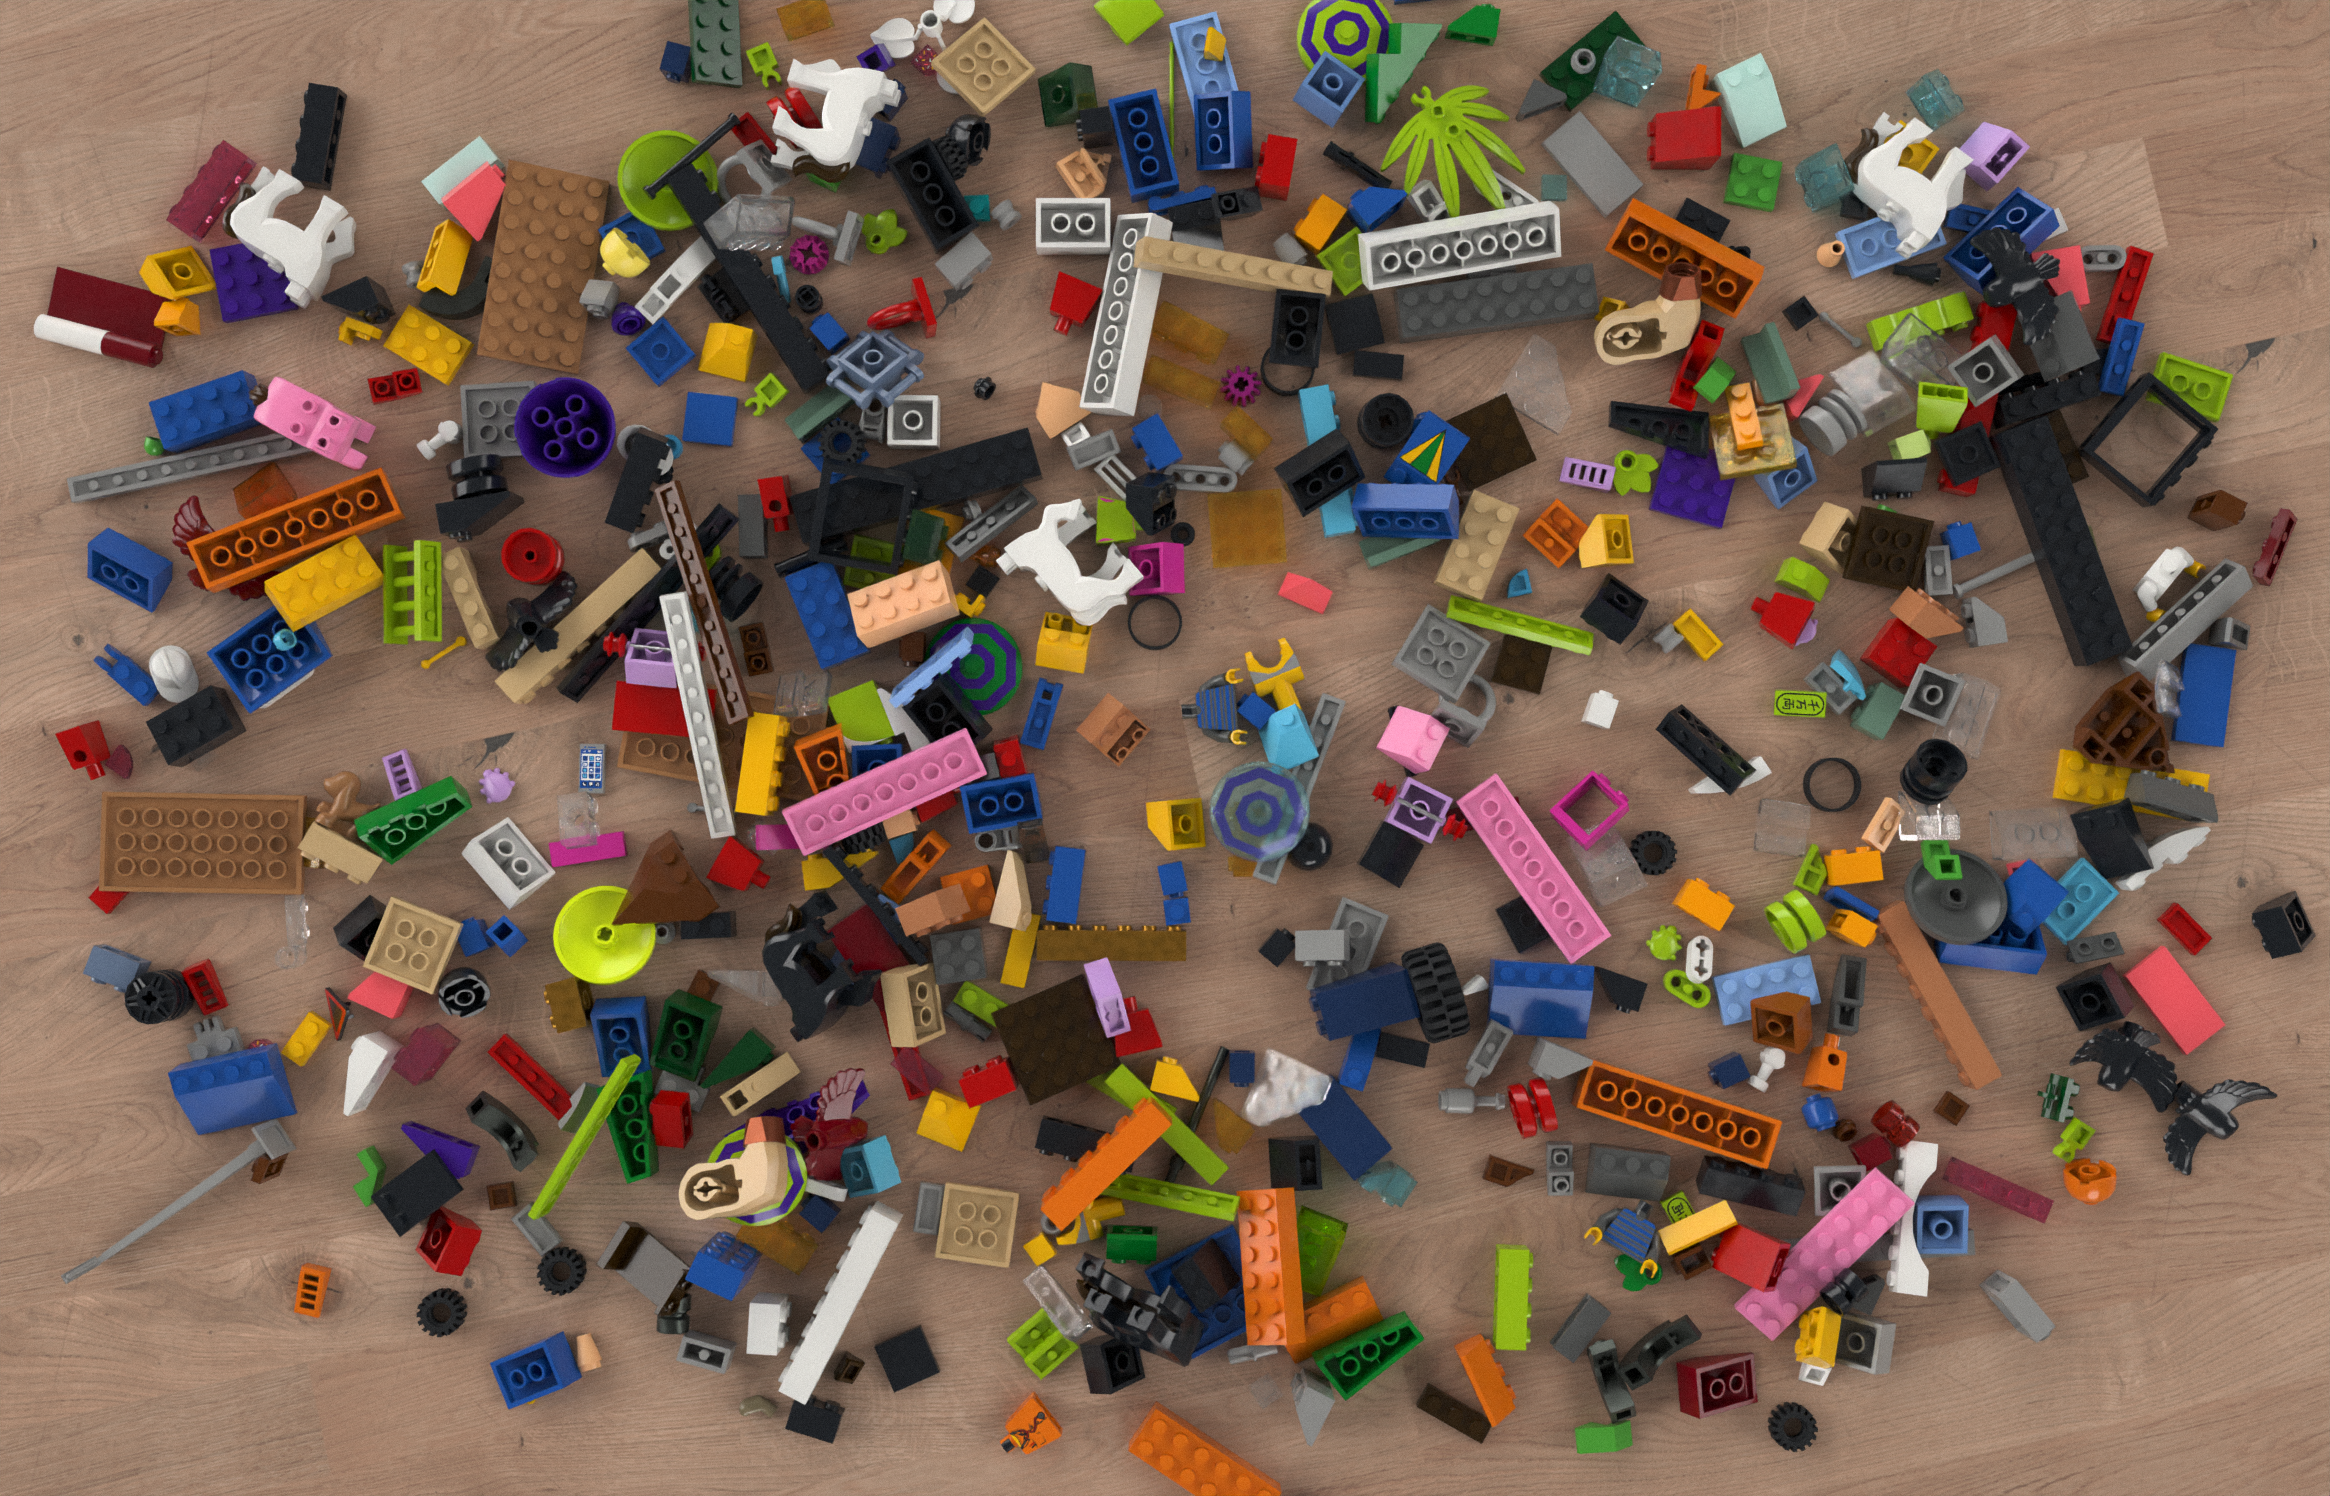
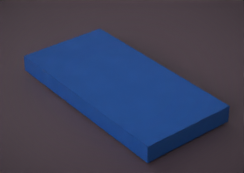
(2207, 693)

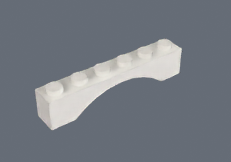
(1907, 1270)

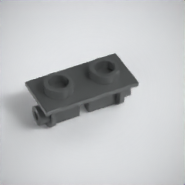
(2094, 948)

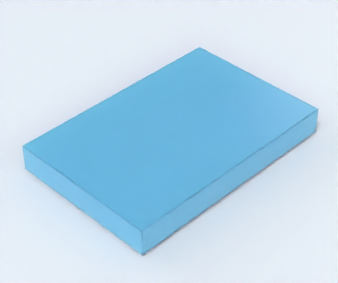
(2086, 899)

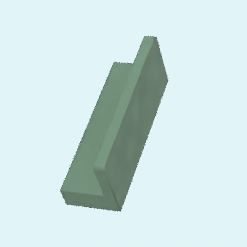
(1770, 364)
(818, 412)
(1386, 549)

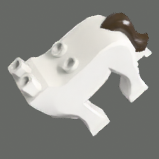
(849, 105)
(1899, 193)
(284, 246)

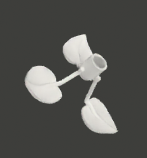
(899, 32)

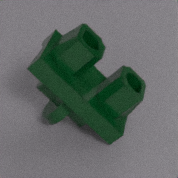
(2057, 1098)

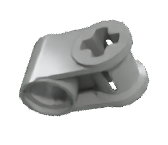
(874, 421)
(1001, 839)

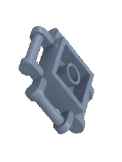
(876, 366)

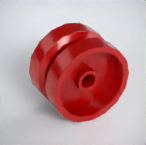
(798, 110)
(518, 558)
(1532, 1107)

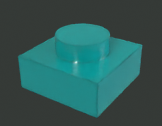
(979, 206)

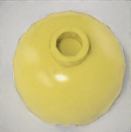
(622, 255)

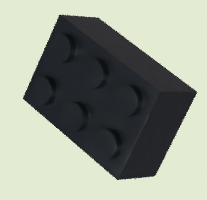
(945, 710)
(196, 726)

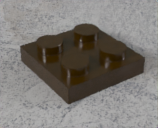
(1521, 664)

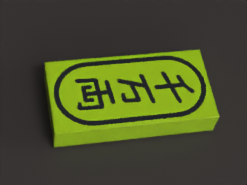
(1800, 703)
(1677, 1207)

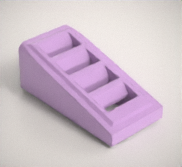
(1595, 485)
(406, 789)

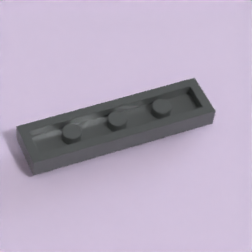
(991, 523)

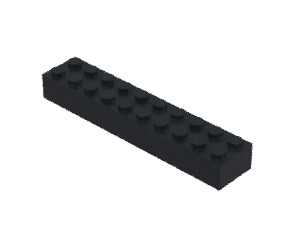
(941, 479)
(2061, 542)

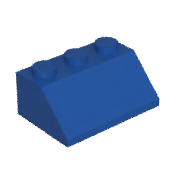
(1223, 130)
(128, 569)
(1001, 802)

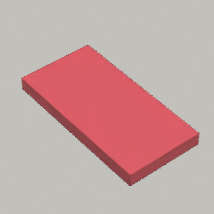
(2173, 1000)

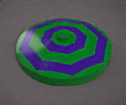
(990, 670)

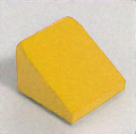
(1214, 45)
(1608, 306)
(1040, 1249)

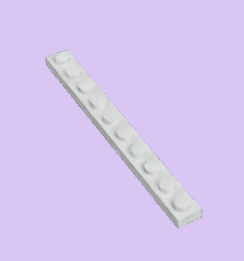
(698, 714)

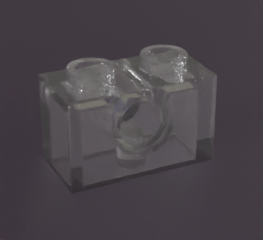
(569, 809)

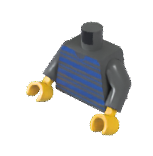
(1217, 708)
(1630, 1234)

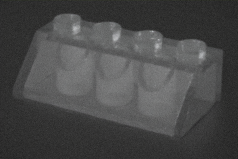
(752, 222)

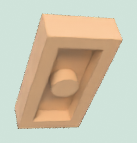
(1883, 825)

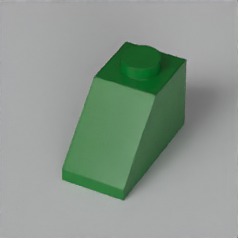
(1476, 26)

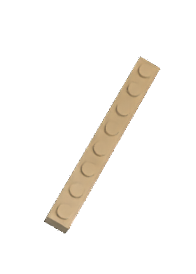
(1229, 267)
(580, 628)

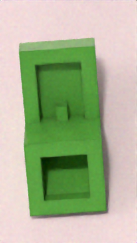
(1715, 380)
(1939, 860)
(376, 1169)
(1603, 1438)

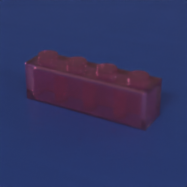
(211, 191)
(1997, 1190)

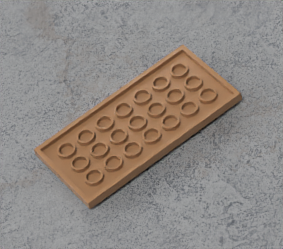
(541, 266)
(674, 756)
(202, 843)

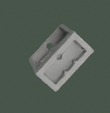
(2017, 1306)

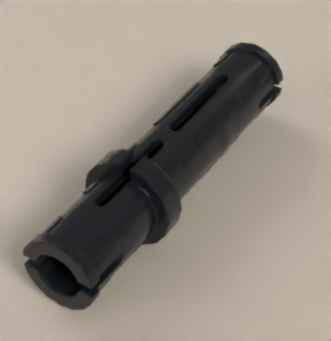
(1355, 166)
(800, 561)

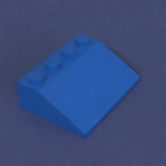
(258, 668)
(1541, 997)
(233, 1089)

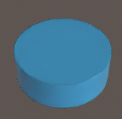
(676, 445)

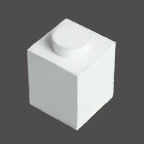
(1600, 709)

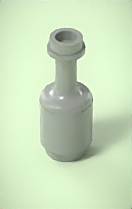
(1464, 1101)

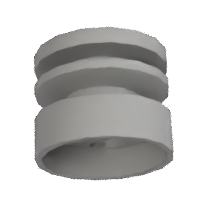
(1832, 422)

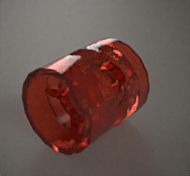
(1898, 1127)

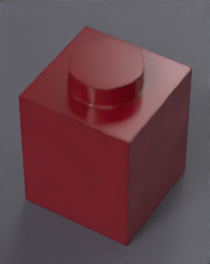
(1871, 1150)

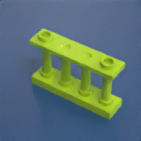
(427, 593)

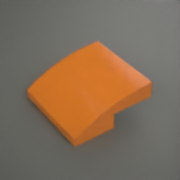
(1556, 533)

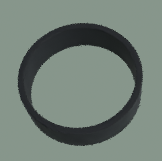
(1276, 390)
(1160, 598)
(1857, 784)

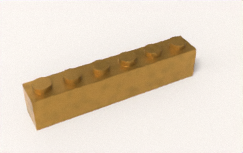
(1116, 945)

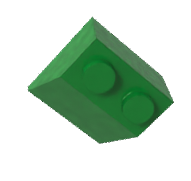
(1131, 1243)

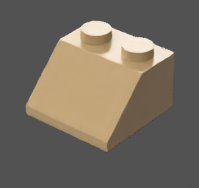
(1830, 536)

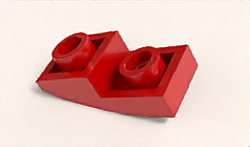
(395, 386)

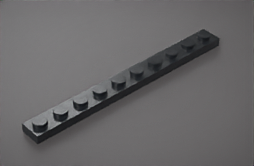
(643, 607)

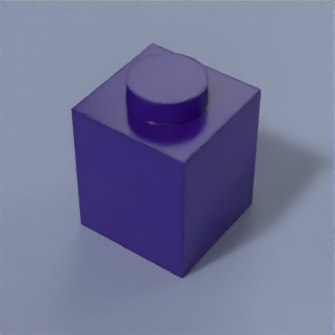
(876, 58)

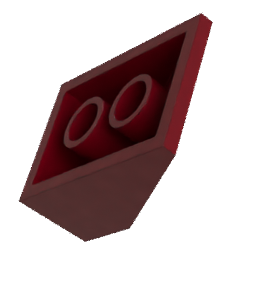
(1716, 1383)

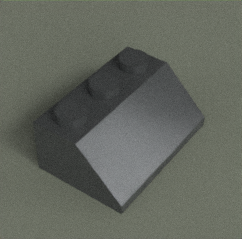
(2068, 344)
(2171, 797)
(1627, 1172)

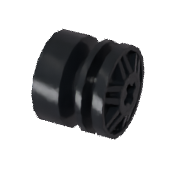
(1398, 415)
(732, 590)
(1933, 771)
(171, 994)

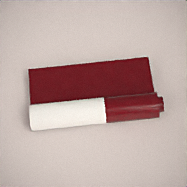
(103, 318)

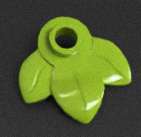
(883, 228)
(1634, 476)

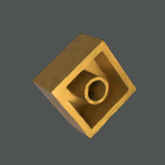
(570, 1004)

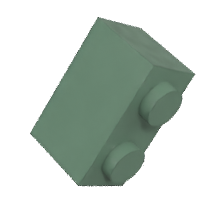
(1877, 711)

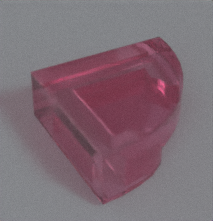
(121, 762)

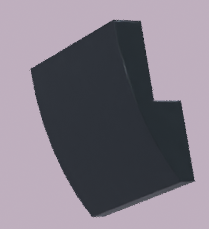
(1354, 323)

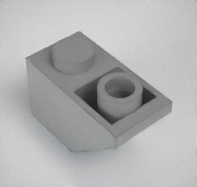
(600, 298)
(1983, 624)

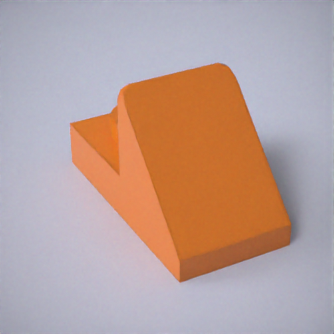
(1697, 95)

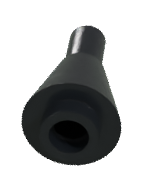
(1922, 273)

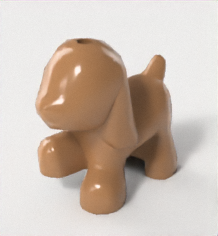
(344, 791)

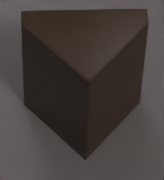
(848, 1368)

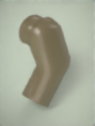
(755, 1404)

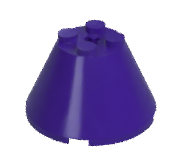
(565, 427)

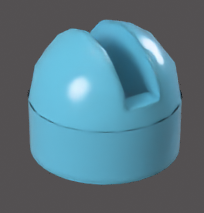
(288, 635)

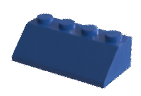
(2017, 213)
(1407, 510)
(2004, 950)

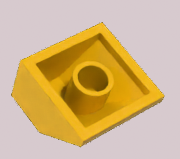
(176, 273)
(728, 351)
(1606, 542)
(1177, 823)
(947, 1119)

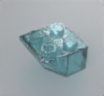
(1628, 72)
(1390, 1182)

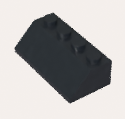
(932, 195)

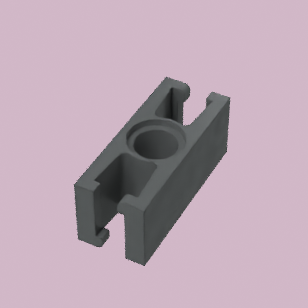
(752, 527)
(1580, 1328)

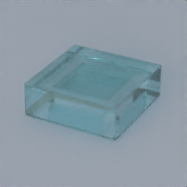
(1553, 187)

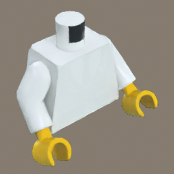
(2161, 576)

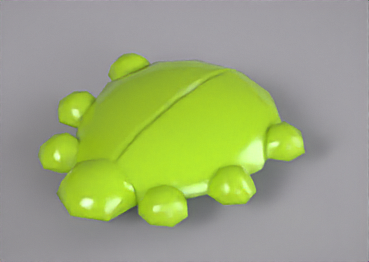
(1664, 943)

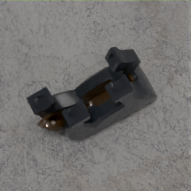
(806, 976)
(1138, 1316)

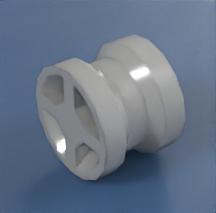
(1006, 214)
(412, 271)
(1668, 638)

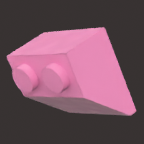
(1413, 739)

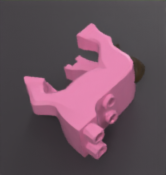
(311, 421)

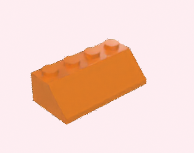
(1336, 1317)

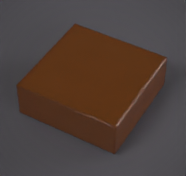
(1951, 1108)
(501, 1195)

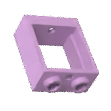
(1107, 997)

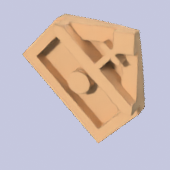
(1085, 173)
(1058, 408)

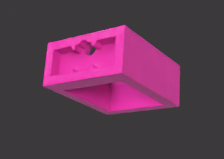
(1571, 827)

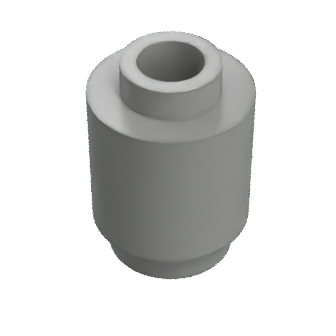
(1290, 250)
(1235, 457)

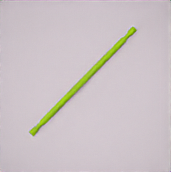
(1171, 97)

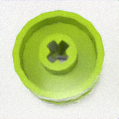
(1795, 921)

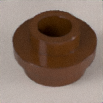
(1844, 1130)

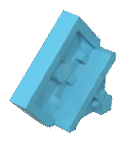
(1849, 672)

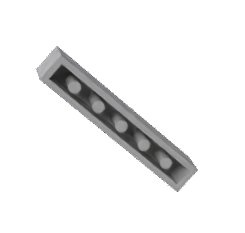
(2187, 619)

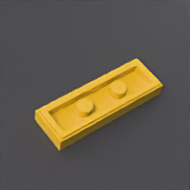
(1020, 954)
(1697, 1227)

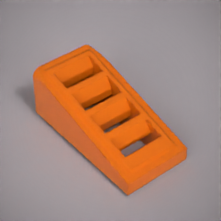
(322, 1283)

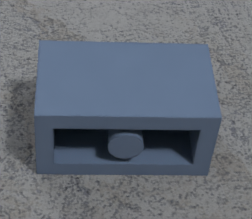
(114, 966)

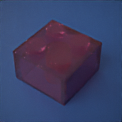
(425, 1053)

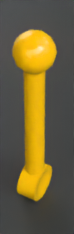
(460, 641)

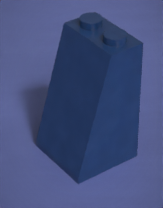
(1364, 1002)
(1346, 1131)

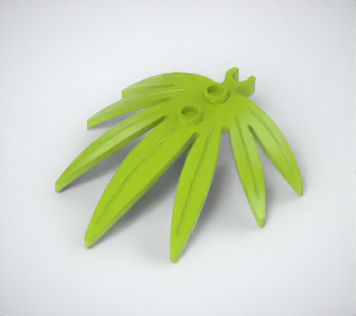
(1447, 128)

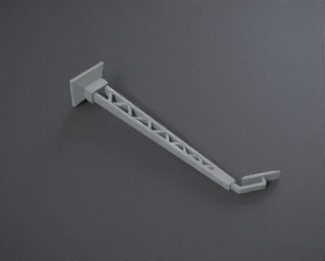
(270, 1141)

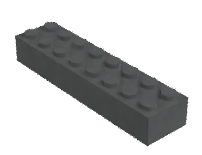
(1496, 303)

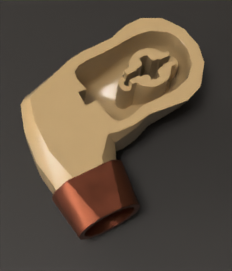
(1657, 325)
(740, 1184)

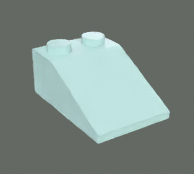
(1749, 100)

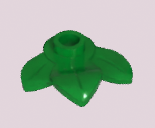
(1631, 1269)

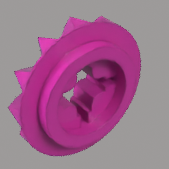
(812, 265)

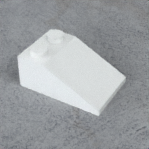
(367, 1069)

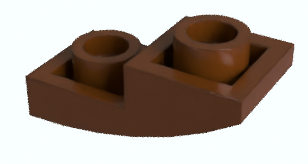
(756, 648)

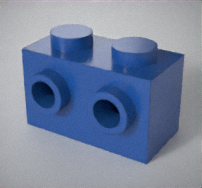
(1156, 443)

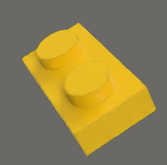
(306, 1038)

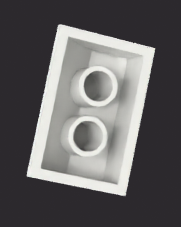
(508, 863)

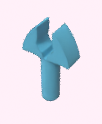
(780, 271)

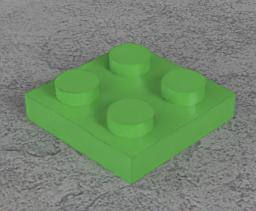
(1752, 182)

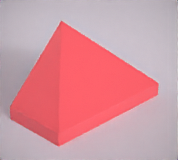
(1795, 405)
(1305, 592)

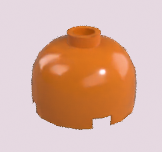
(2089, 1181)

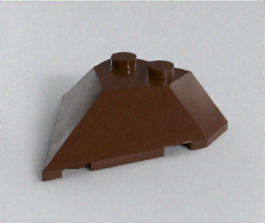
(2125, 728)
(665, 888)

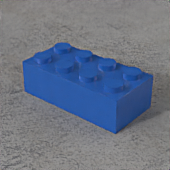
(1143, 145)
(205, 412)
(826, 614)
(724, 1265)

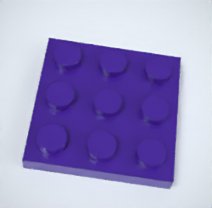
(248, 285)
(1691, 488)

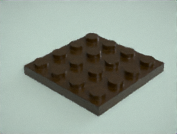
(1055, 1039)

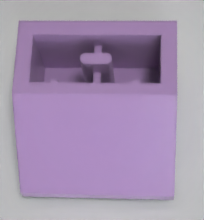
(1993, 153)

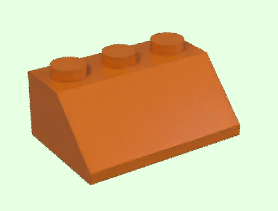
(1486, 1378)

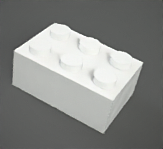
(1073, 226)

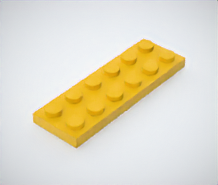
(2099, 783)

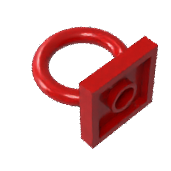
(917, 310)

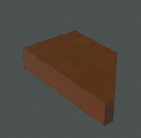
(1504, 1171)

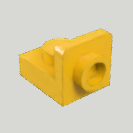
(352, 328)
(964, 606)

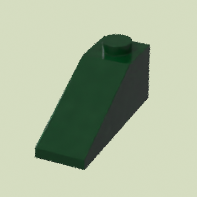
(746, 1055)

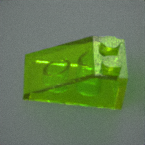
(1319, 1245)

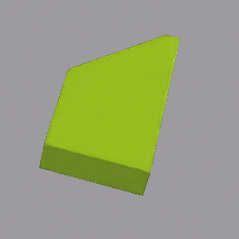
(1812, 872)

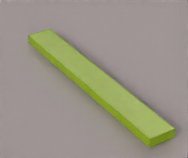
(584, 1136)

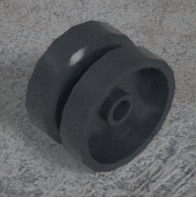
(476, 476)

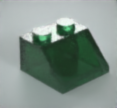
(1067, 92)
(924, 539)

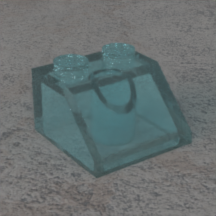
(1935, 100)
(1824, 178)

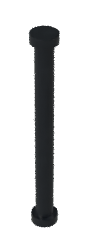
(691, 156)

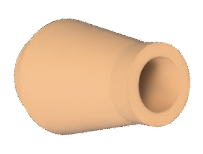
(1830, 253)
(587, 1353)

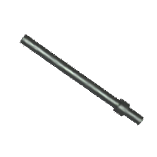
(1177, 1162)

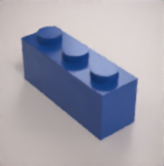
(1064, 884)

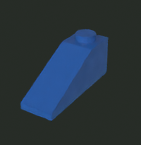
(1358, 1059)

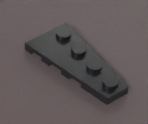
(1663, 425)

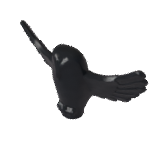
(2019, 281)
(529, 623)
(2127, 1057)
(2207, 1114)

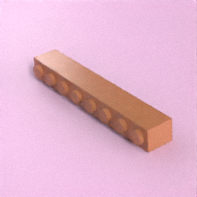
(1936, 996)

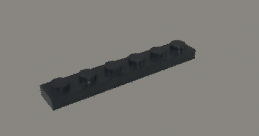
(870, 894)

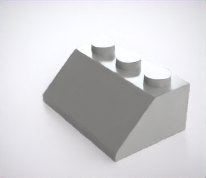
(1312, 1401)

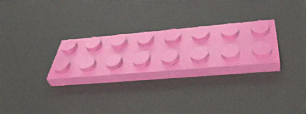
(884, 792)
(1533, 868)
(1826, 1251)

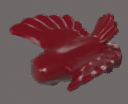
(192, 524)
(833, 1126)

